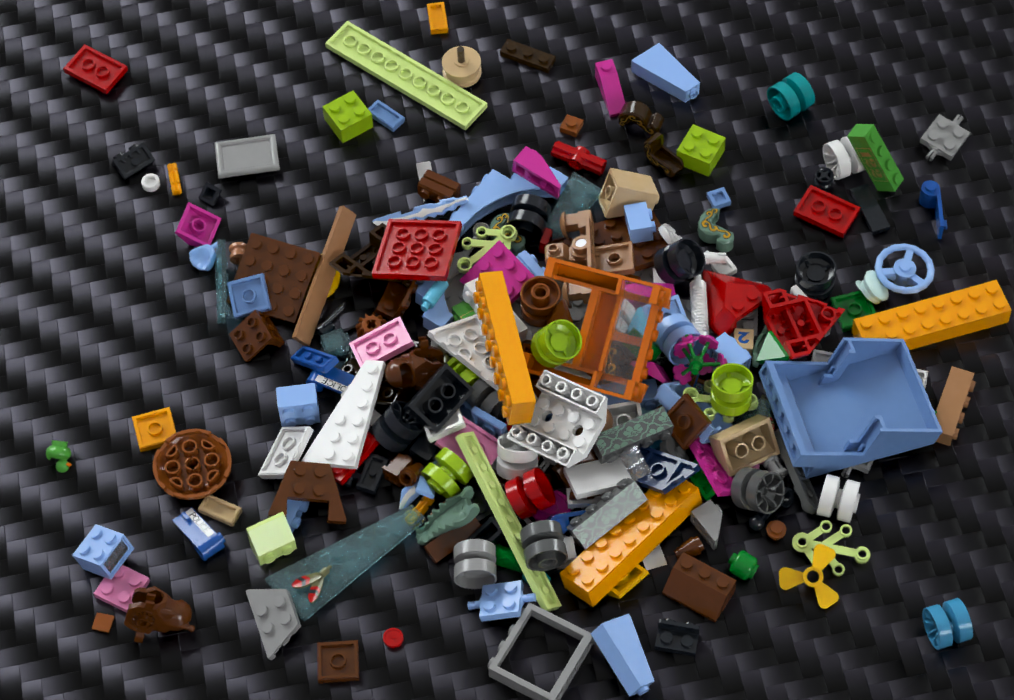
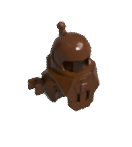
(415, 367)
(156, 611)

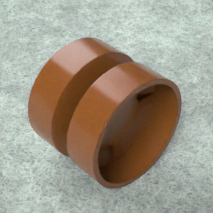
(538, 299)

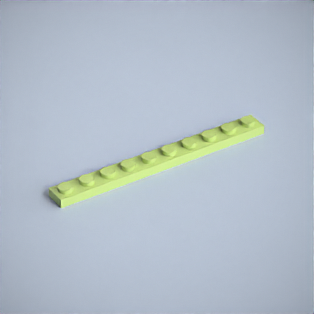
(505, 517)

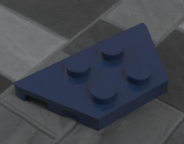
(666, 470)

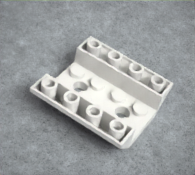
(571, 409)

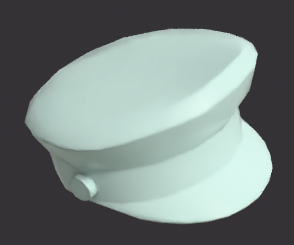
(873, 288)

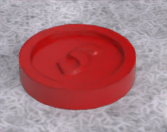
(393, 637)

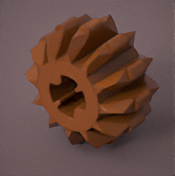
(368, 324)

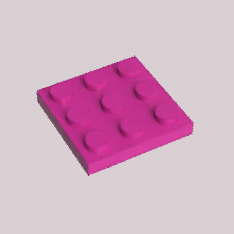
(501, 259)

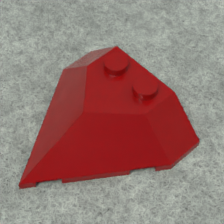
(730, 300)
(797, 320)

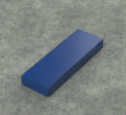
(314, 359)

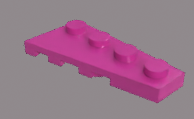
(712, 468)

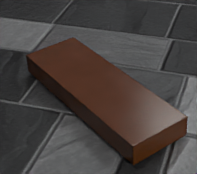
(445, 543)

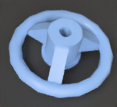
(904, 270)

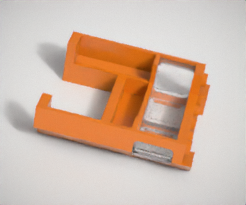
(614, 331)

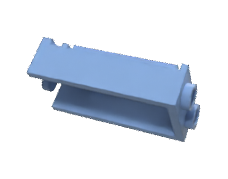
(671, 392)

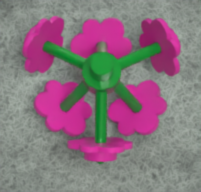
(698, 364)

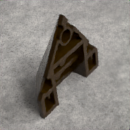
(363, 261)

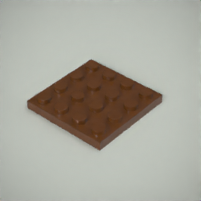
(615, 231)
(286, 271)

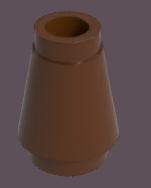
(409, 475)
(692, 547)

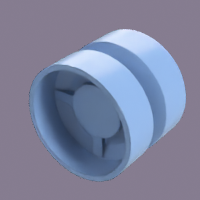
(671, 331)

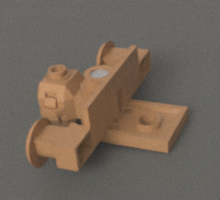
(585, 253)

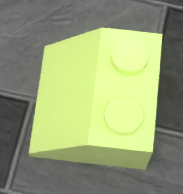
(271, 538)

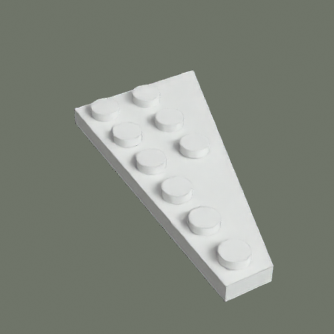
(467, 344)
(346, 429)

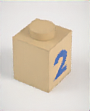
(744, 338)

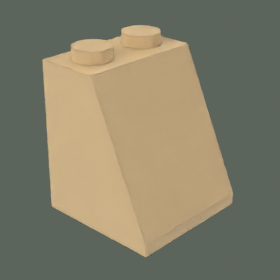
(626, 188)

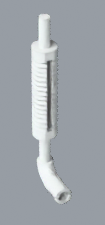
(698, 295)

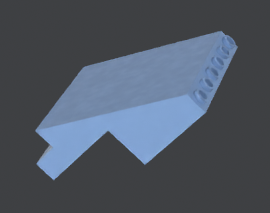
(851, 407)

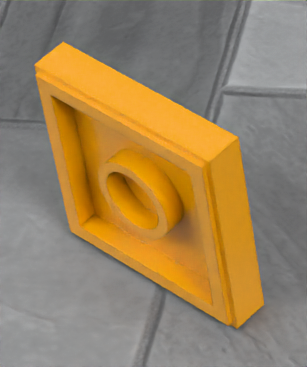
(153, 428)

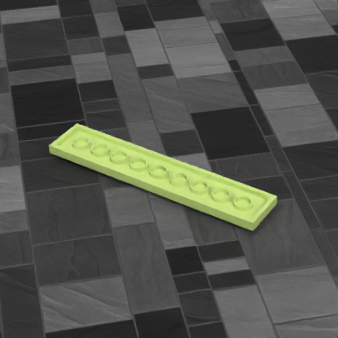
(406, 75)

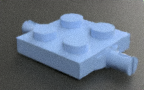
(501, 601)

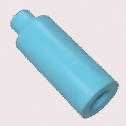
(433, 295)

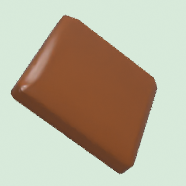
(103, 622)

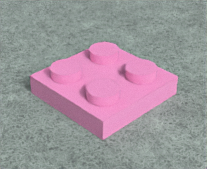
(121, 587)

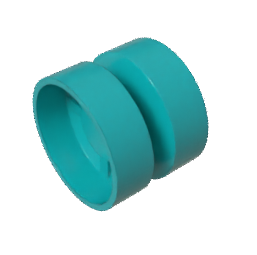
(790, 96)

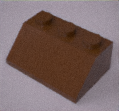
(699, 587)

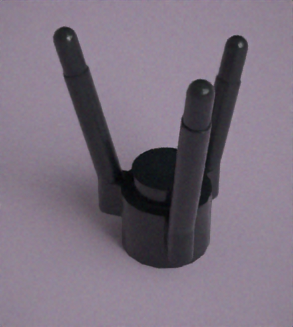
(327, 326)

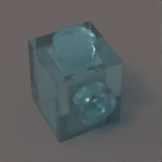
(335, 342)

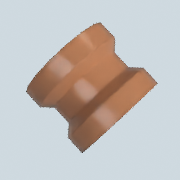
(236, 250)

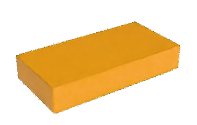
(437, 18)

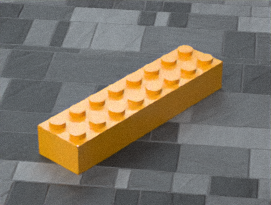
(938, 316)
(504, 348)
(629, 542)

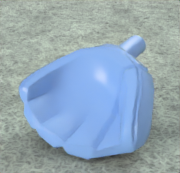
(203, 256)

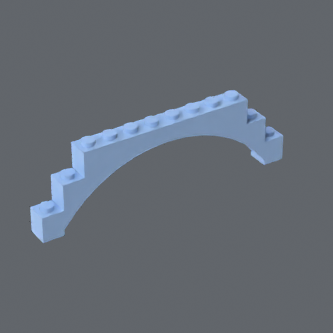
(492, 193)

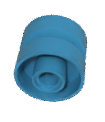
(947, 623)

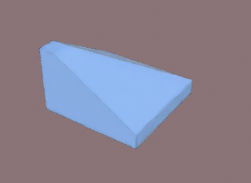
(424, 488)

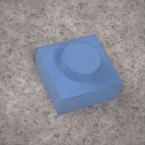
(718, 198)

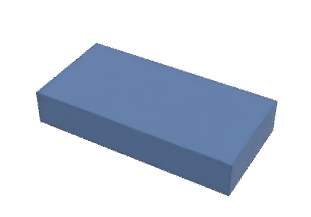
(386, 115)

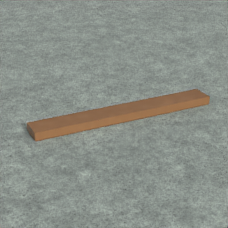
(323, 276)

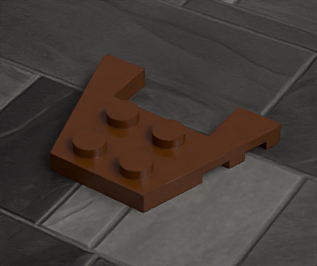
(309, 483)

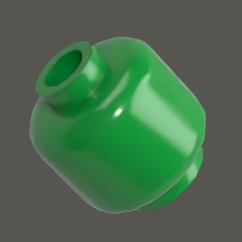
(743, 565)

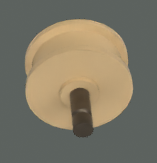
(462, 66)

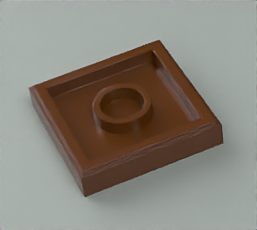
(688, 421)
(338, 661)

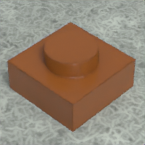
(571, 125)

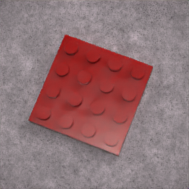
(417, 249)

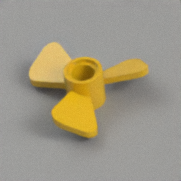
(821, 558)

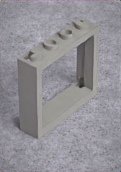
(570, 669)

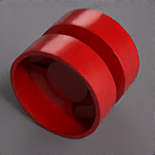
(530, 493)

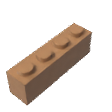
(952, 402)

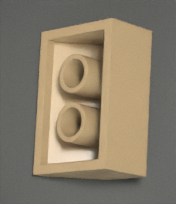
(745, 444)

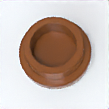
(776, 530)

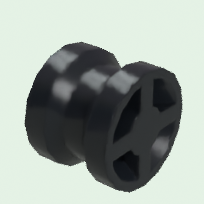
(823, 174)

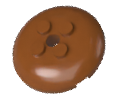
(189, 449)

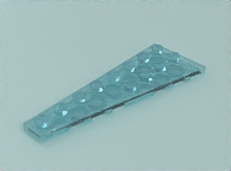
(348, 559)

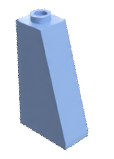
(666, 73)
(624, 654)

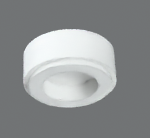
(150, 182)

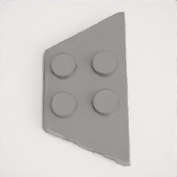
(274, 617)

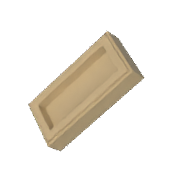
(220, 510)

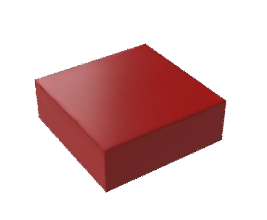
(546, 238)

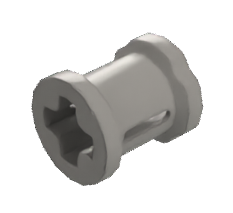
(774, 465)

